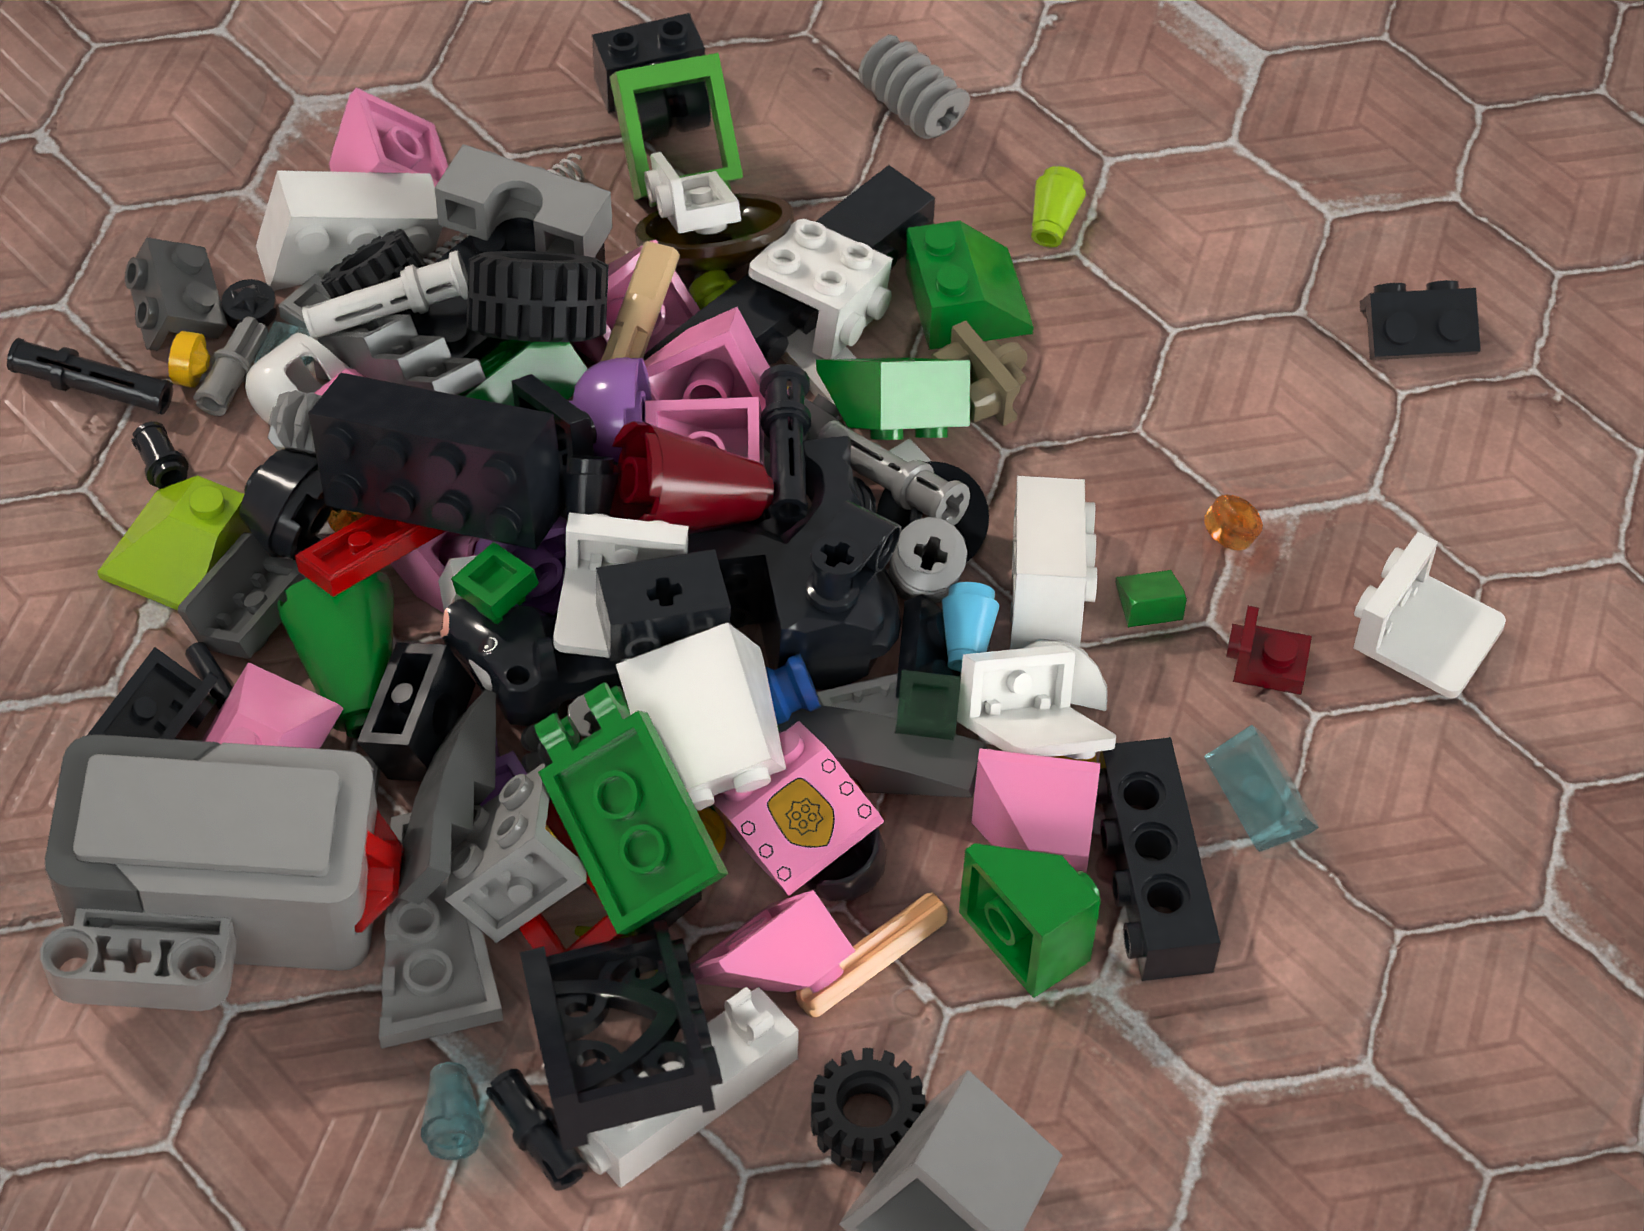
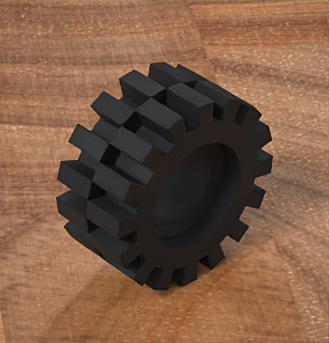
(373, 264)
(857, 1078)

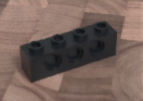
(1161, 942)

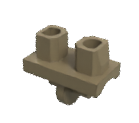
(993, 372)

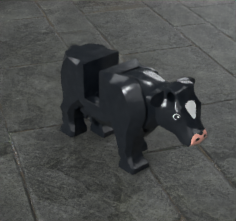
(765, 580)

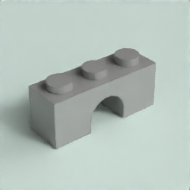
(488, 189)

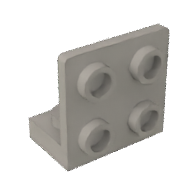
(510, 862)

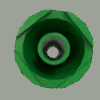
(343, 642)

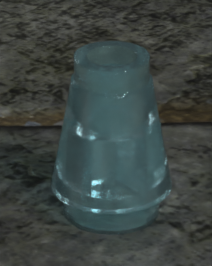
(451, 1114)

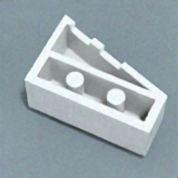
(327, 215)
(1051, 560)

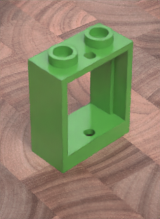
(666, 75)

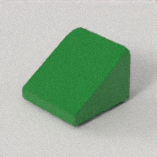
(1151, 598)

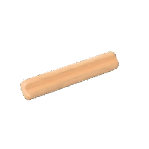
(878, 952)

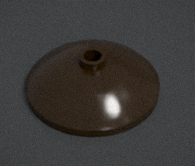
(761, 223)

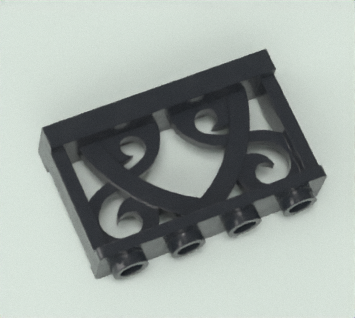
(613, 1093)

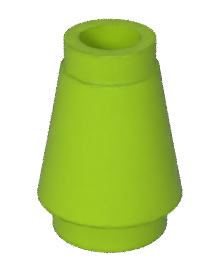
(1056, 202)

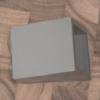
(959, 1169)

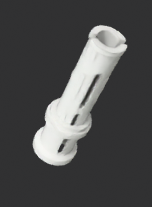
(413, 290)

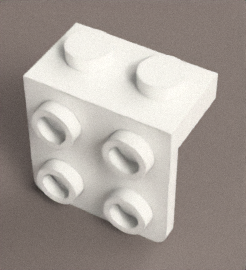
(830, 274)
(596, 543)
(1423, 623)
(1024, 701)

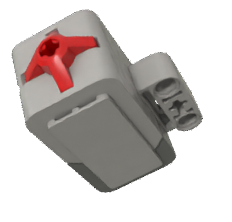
(210, 861)

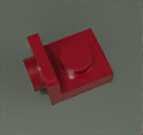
(1268, 655)

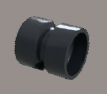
(688, 113)

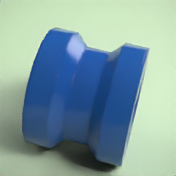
(791, 689)

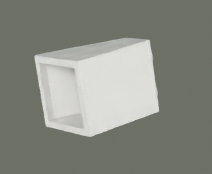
(709, 710)

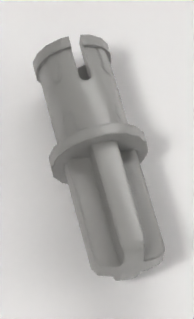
(230, 367)

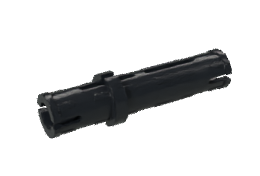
(67, 369)

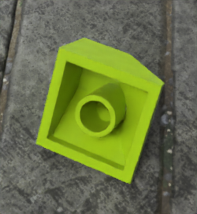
(176, 540)

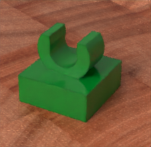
(495, 582)

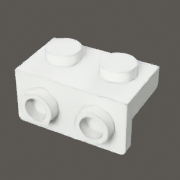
(693, 201)

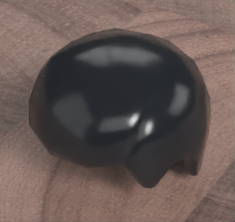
(853, 872)

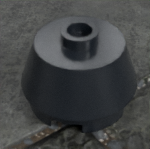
(285, 503)

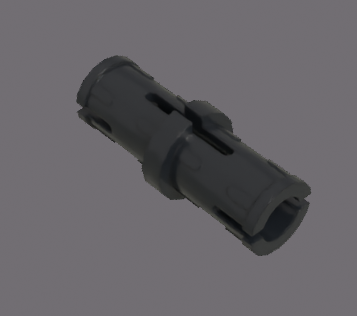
(535, 1129)

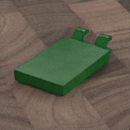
(627, 811)

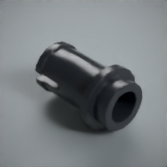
(162, 461)

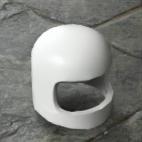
(285, 371)

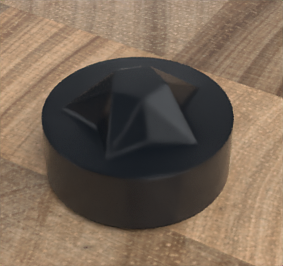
(249, 299)

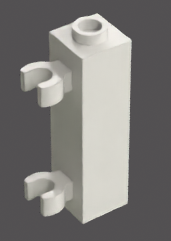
(751, 1047)

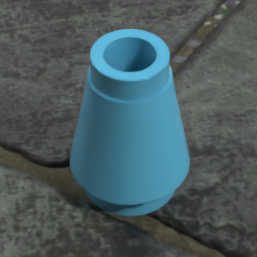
(968, 620)

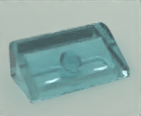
(1260, 790)

